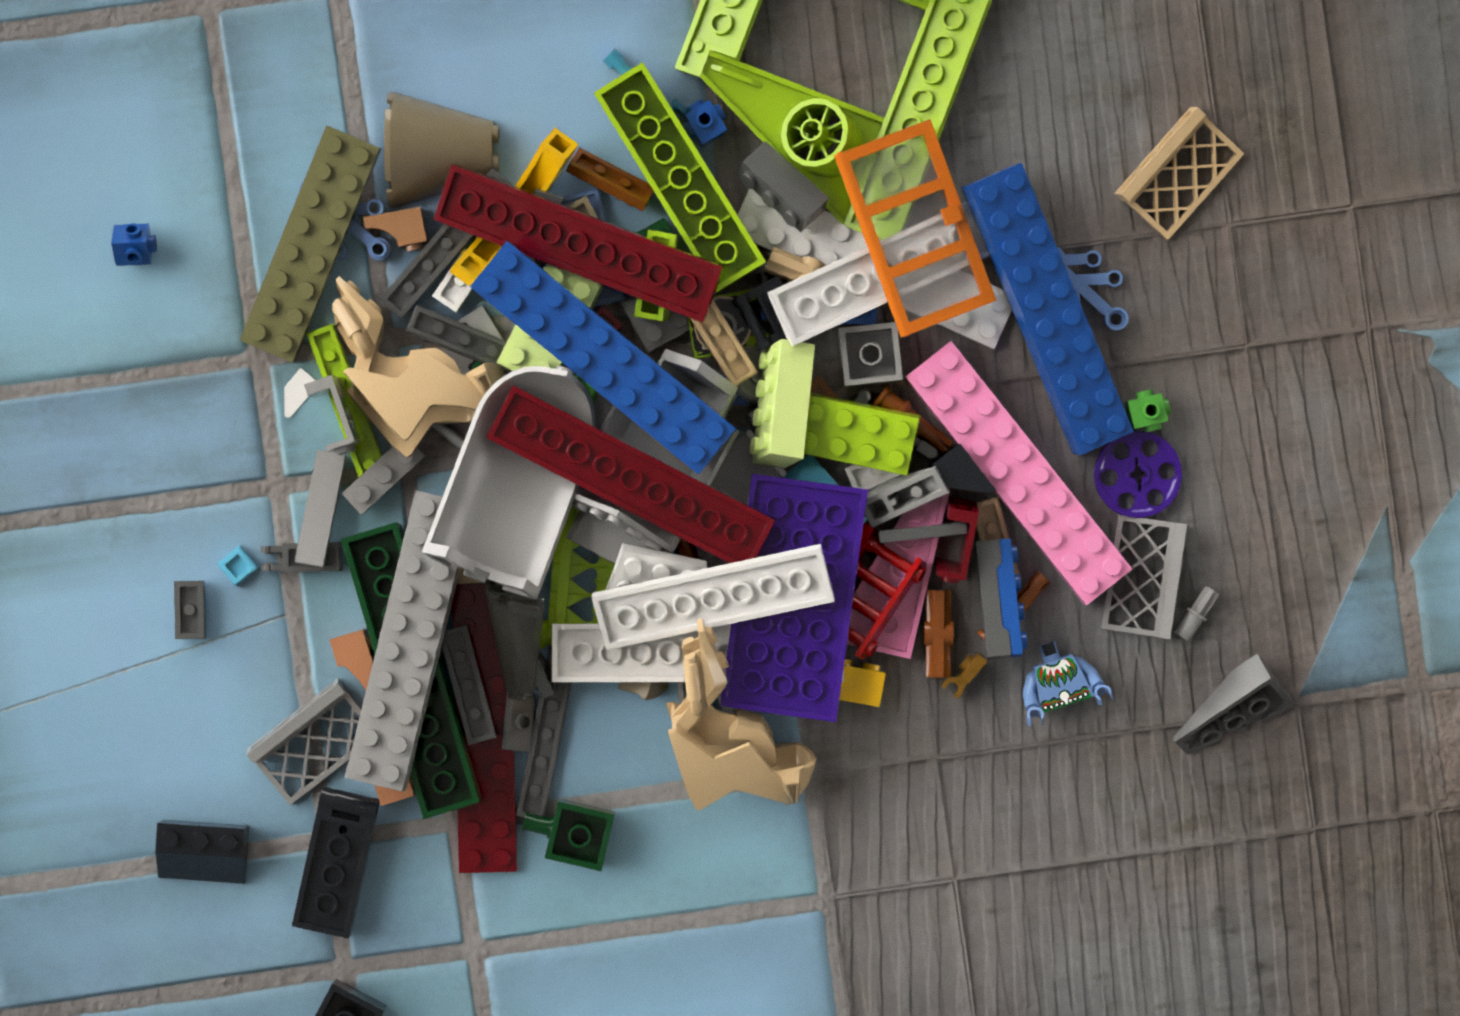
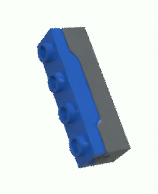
(999, 598)

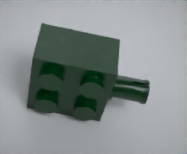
(575, 833)

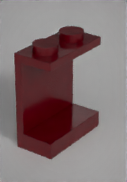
(962, 511)

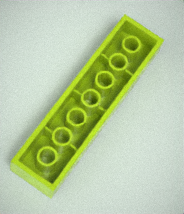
(679, 174)

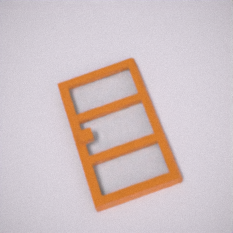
(915, 228)

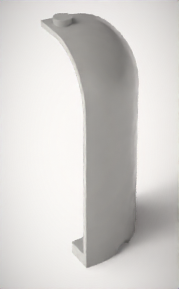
(500, 508)

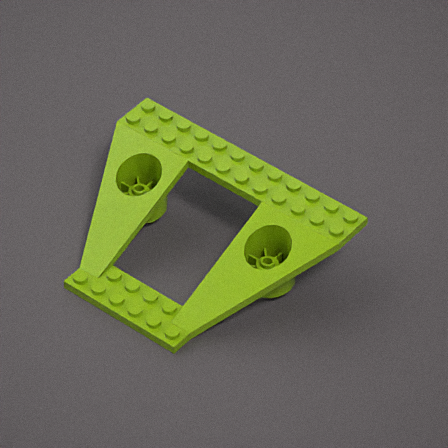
(783, 109)

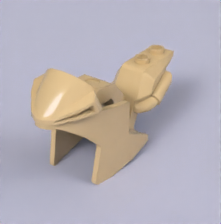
(404, 392)
(728, 750)

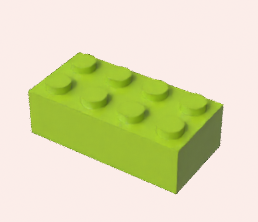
(860, 433)

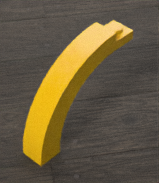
(541, 174)

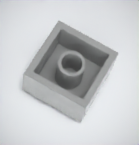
(870, 354)

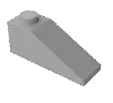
(903, 494)

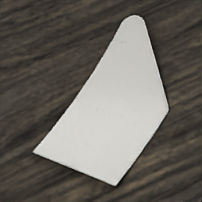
(295, 392)

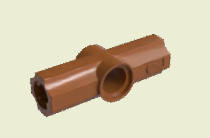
(938, 633)

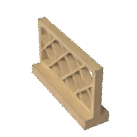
(1164, 153)

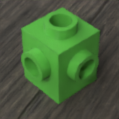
(1137, 410)

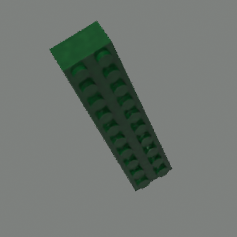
(442, 763)

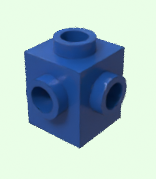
(705, 133)
(133, 244)

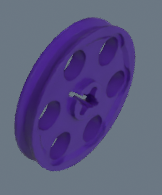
(1152, 480)

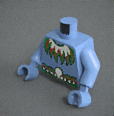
(1060, 682)

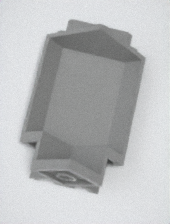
(604, 525)

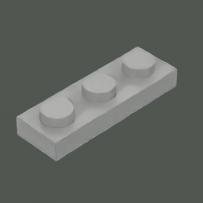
(380, 478)

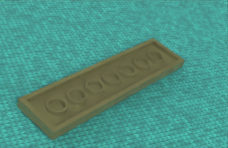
(310, 243)

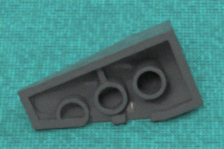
(1243, 697)

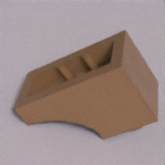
(405, 226)

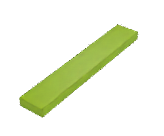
(333, 361)

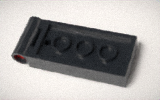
(336, 862)

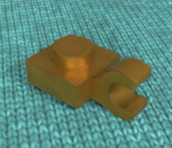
(969, 668)

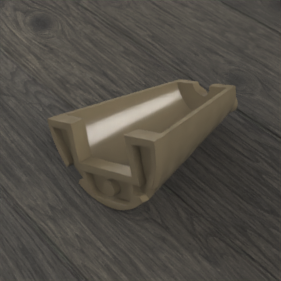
(425, 141)

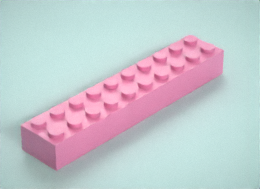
(1018, 473)

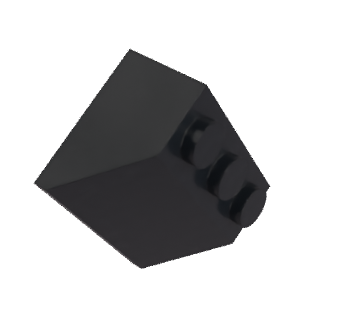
(202, 851)

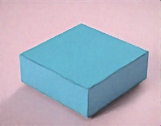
(237, 565)

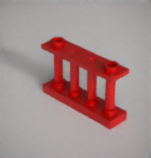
(914, 574)

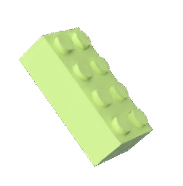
(522, 349)
(782, 404)

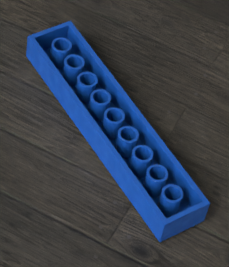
(1047, 309)
(603, 357)

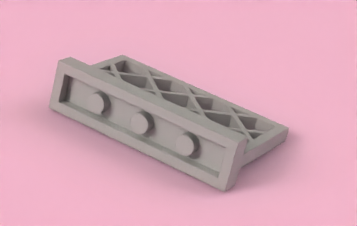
(1170, 578)
(291, 728)

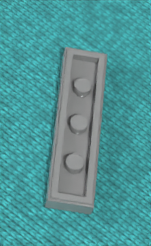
(320, 509)

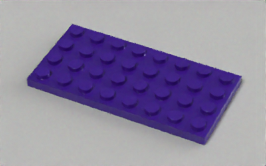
(797, 657)

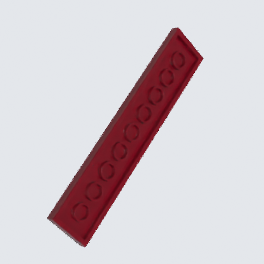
(578, 243)
(629, 478)
(486, 828)

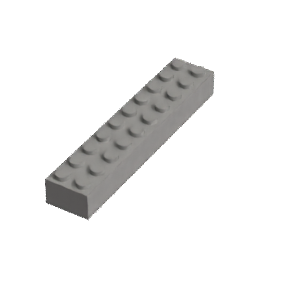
(404, 657)

